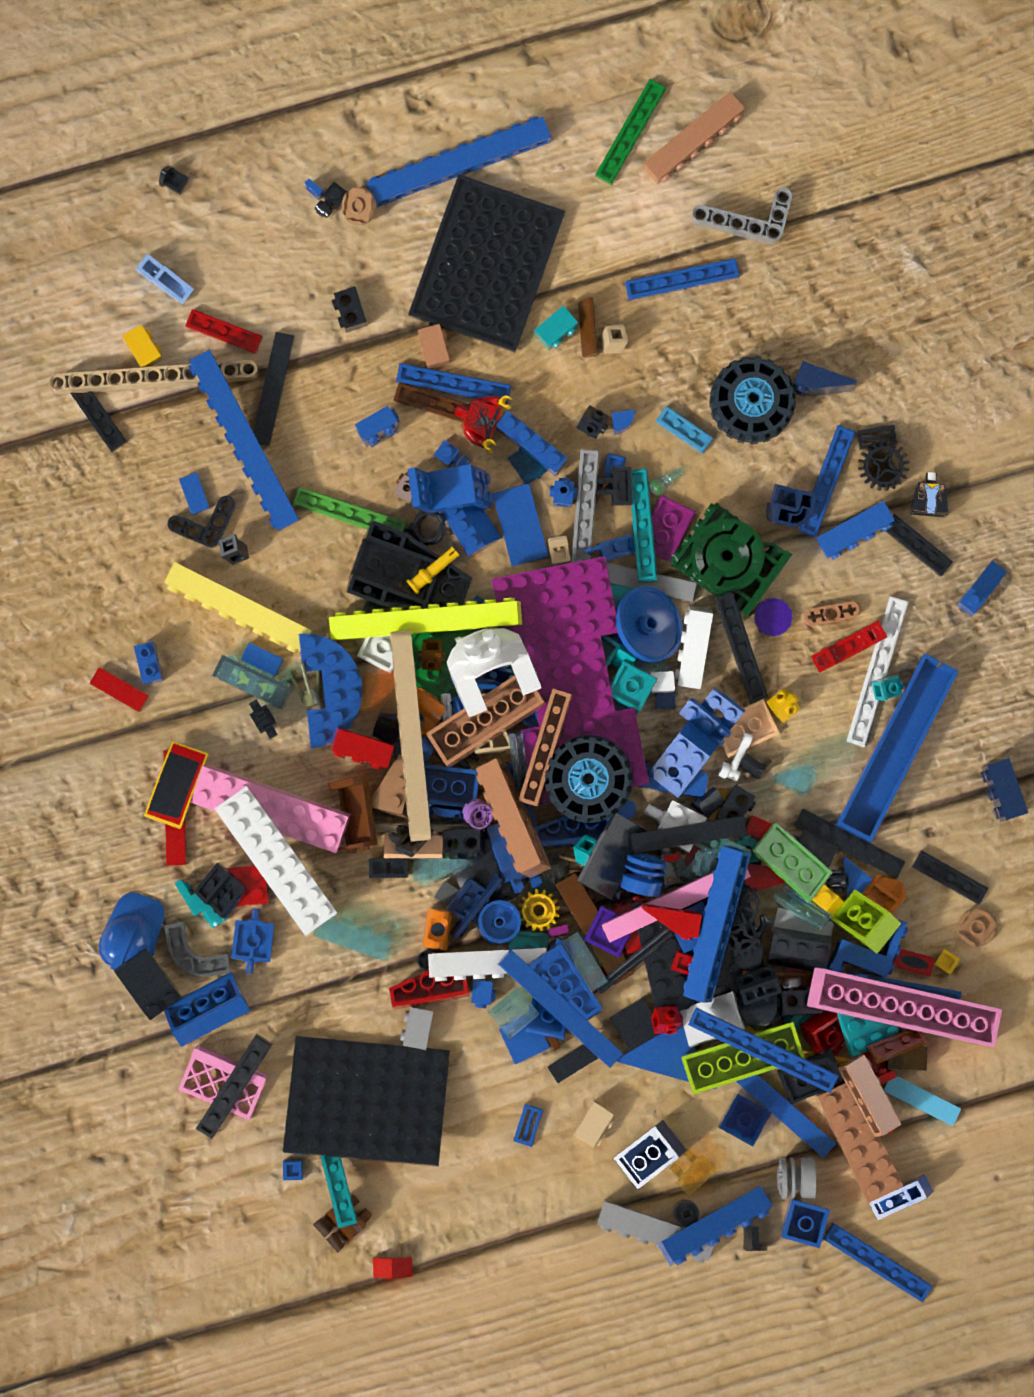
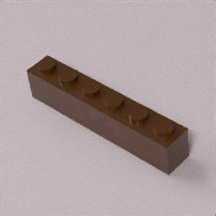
(583, 910)

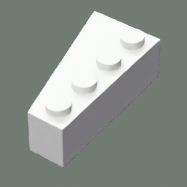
(695, 645)

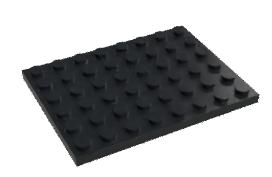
(486, 263)
(366, 1101)

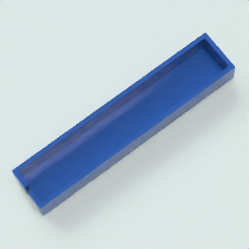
(896, 748)

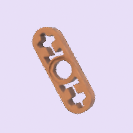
(846, 616)

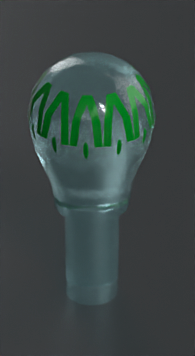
(659, 485)

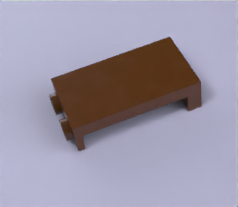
(356, 800)

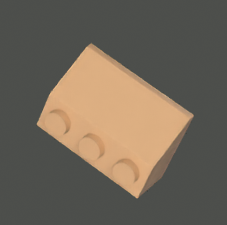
(430, 850)

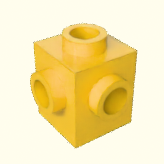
(784, 704)

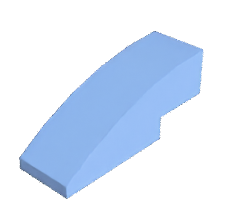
(164, 278)

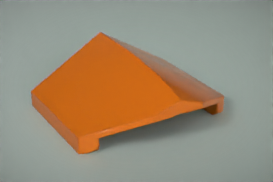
(886, 892)

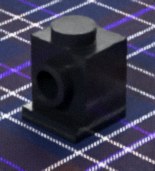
(233, 549)

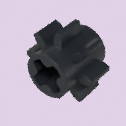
(838, 881)

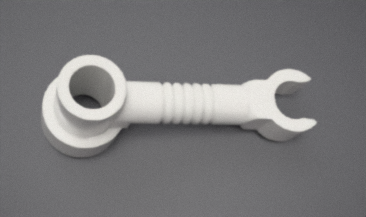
(731, 771)

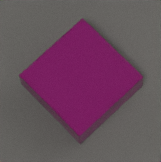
(558, 930)

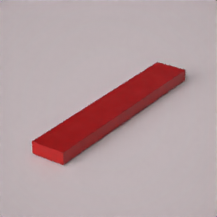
(175, 842)

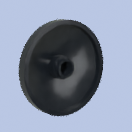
(484, 870)

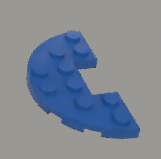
(340, 685)

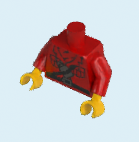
(481, 419)

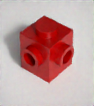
(666, 1020)

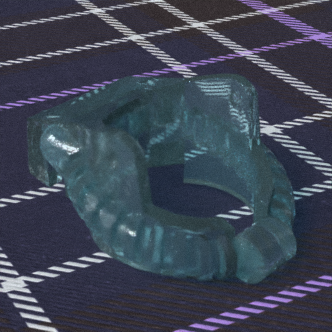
(703, 860)

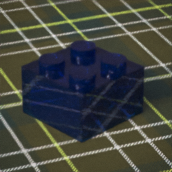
(744, 1119)

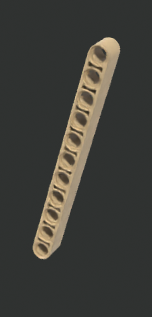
(144, 373)
(410, 735)

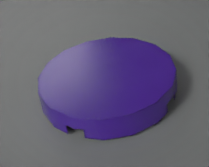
(773, 617)

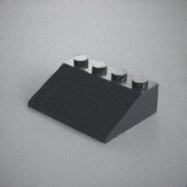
(608, 859)

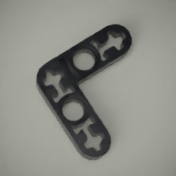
(205, 531)

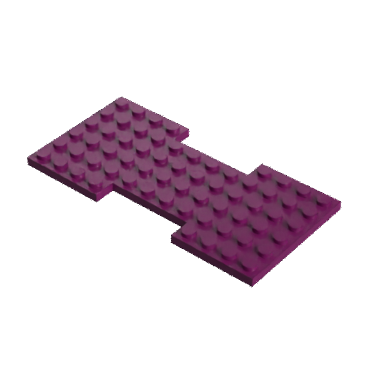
(561, 629)

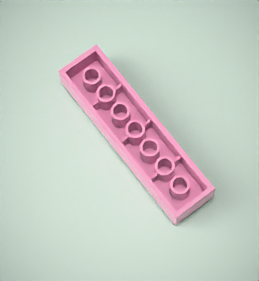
(290, 813)

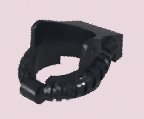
(415, 528)

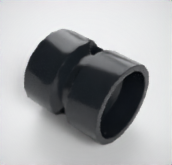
(685, 1212)

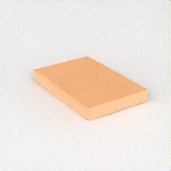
(754, 721)

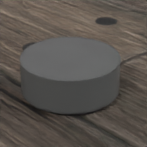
(792, 982)

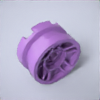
(477, 820)

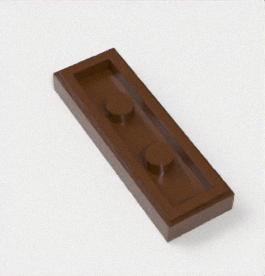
(896, 1045)

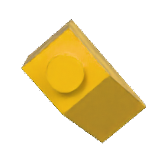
(827, 900)

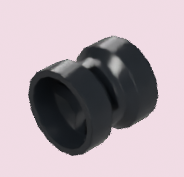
(422, 960)

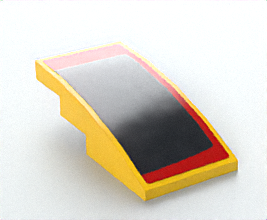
(175, 785)

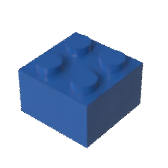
(804, 1223)

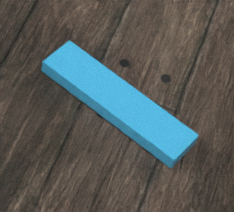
(922, 1100)

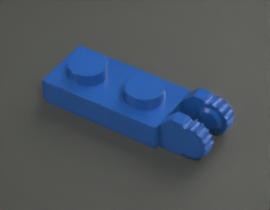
(614, 548)
(705, 721)

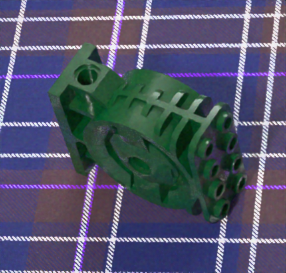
(690, 558)

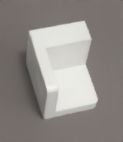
(664, 683)

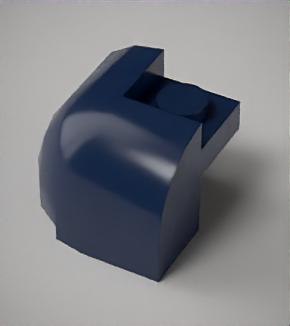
(790, 506)

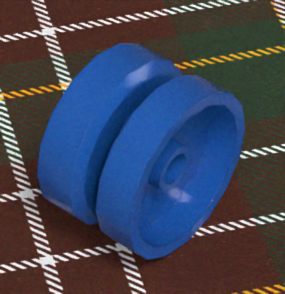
(496, 934)

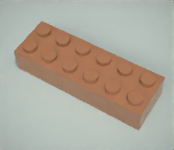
(465, 734)
(512, 818)
(862, 1150)

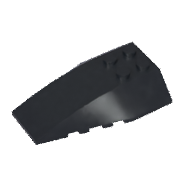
(390, 559)

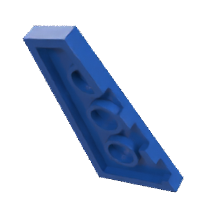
(565, 979)

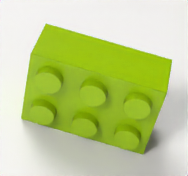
(866, 921)

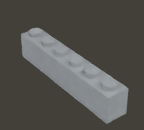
(642, 1226)

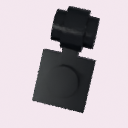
(333, 197)

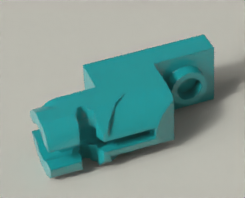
(197, 906)

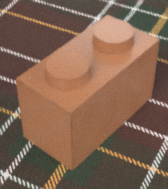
(434, 347)

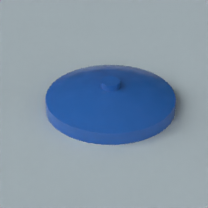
(649, 624)

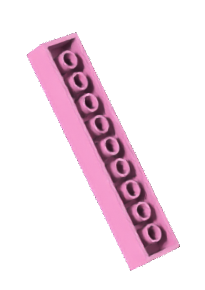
(904, 1007)

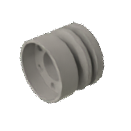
(797, 1178)

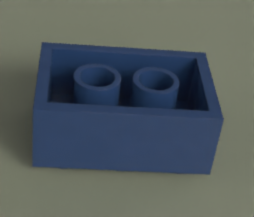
(1003, 790)

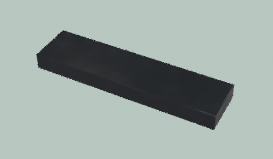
(99, 419)
(919, 546)
(949, 877)

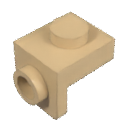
(559, 550)

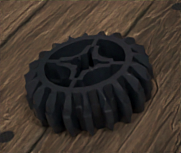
(898, 473)

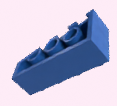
(567, 832)

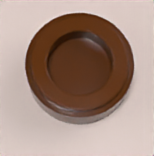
(553, 1042)

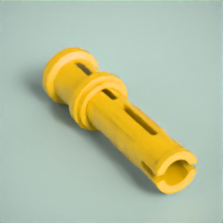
(425, 576)

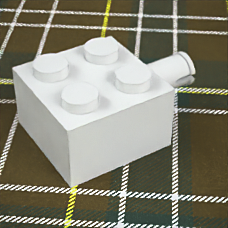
(674, 816)

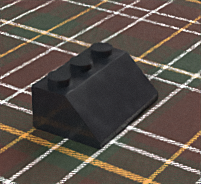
(799, 949)

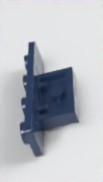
(469, 901)

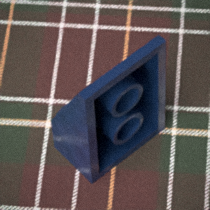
(819, 381)
(650, 1154)

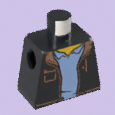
(930, 498)

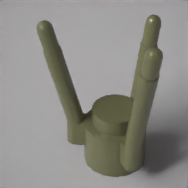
(311, 696)

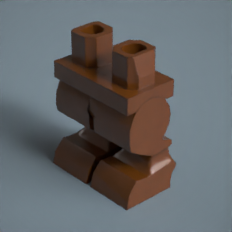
(344, 1234)

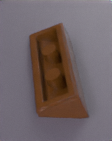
(587, 328)

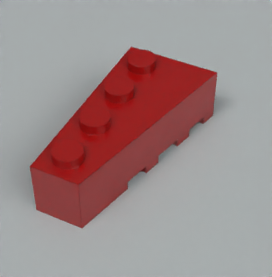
(426, 990)

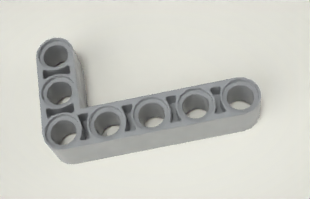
(747, 222)

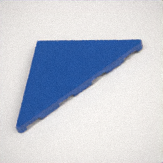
(661, 1055)

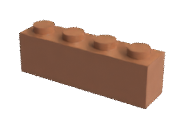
(870, 1096)

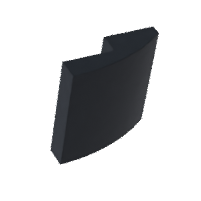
(221, 890)

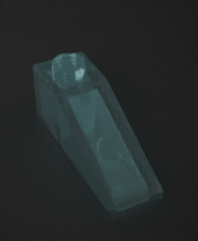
(435, 870)

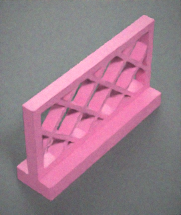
(226, 1065)

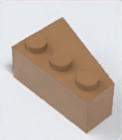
(390, 794)

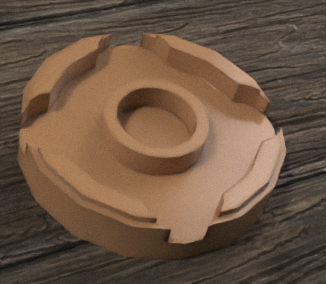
(359, 206)
(976, 927)

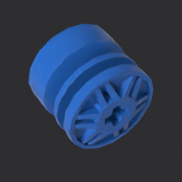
(645, 869)

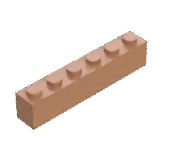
(693, 138)
(545, 747)

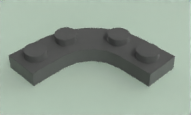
(188, 960)

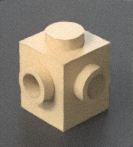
(614, 339)

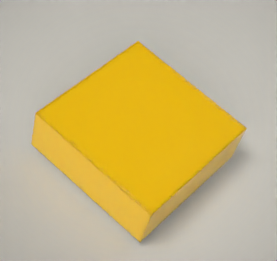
(946, 961)

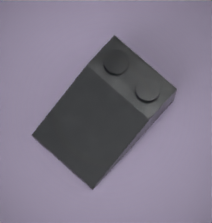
(148, 984)

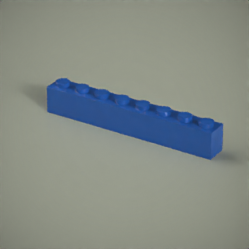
(716, 924)

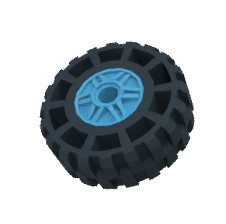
(755, 380)
(567, 778)

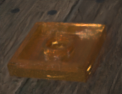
(379, 694)

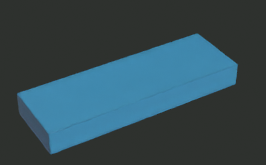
(684, 429)

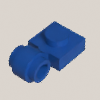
(448, 453)

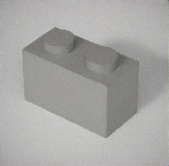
(417, 1028)

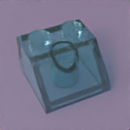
(797, 779)

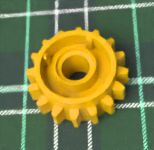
(539, 899)

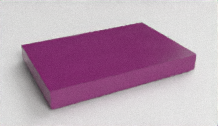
(669, 526)

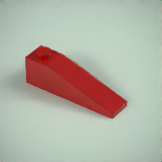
(823, 1032)

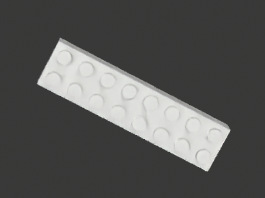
(276, 860)

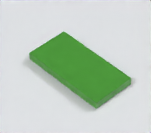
(791, 861)

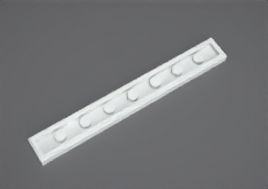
(877, 669)

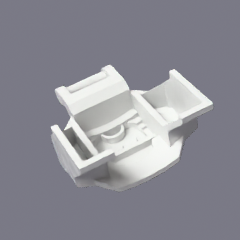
(482, 653)

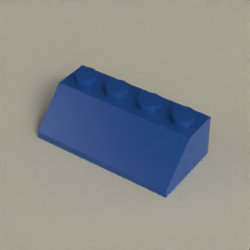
(471, 529)
(206, 1009)

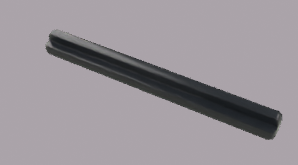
(636, 958)

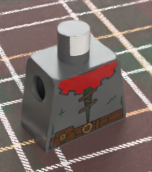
(674, 870)

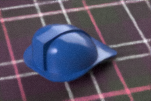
(131, 928)

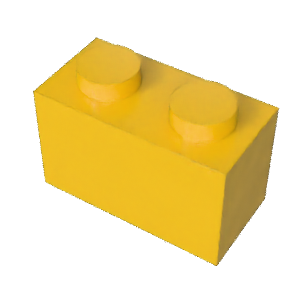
(142, 347)

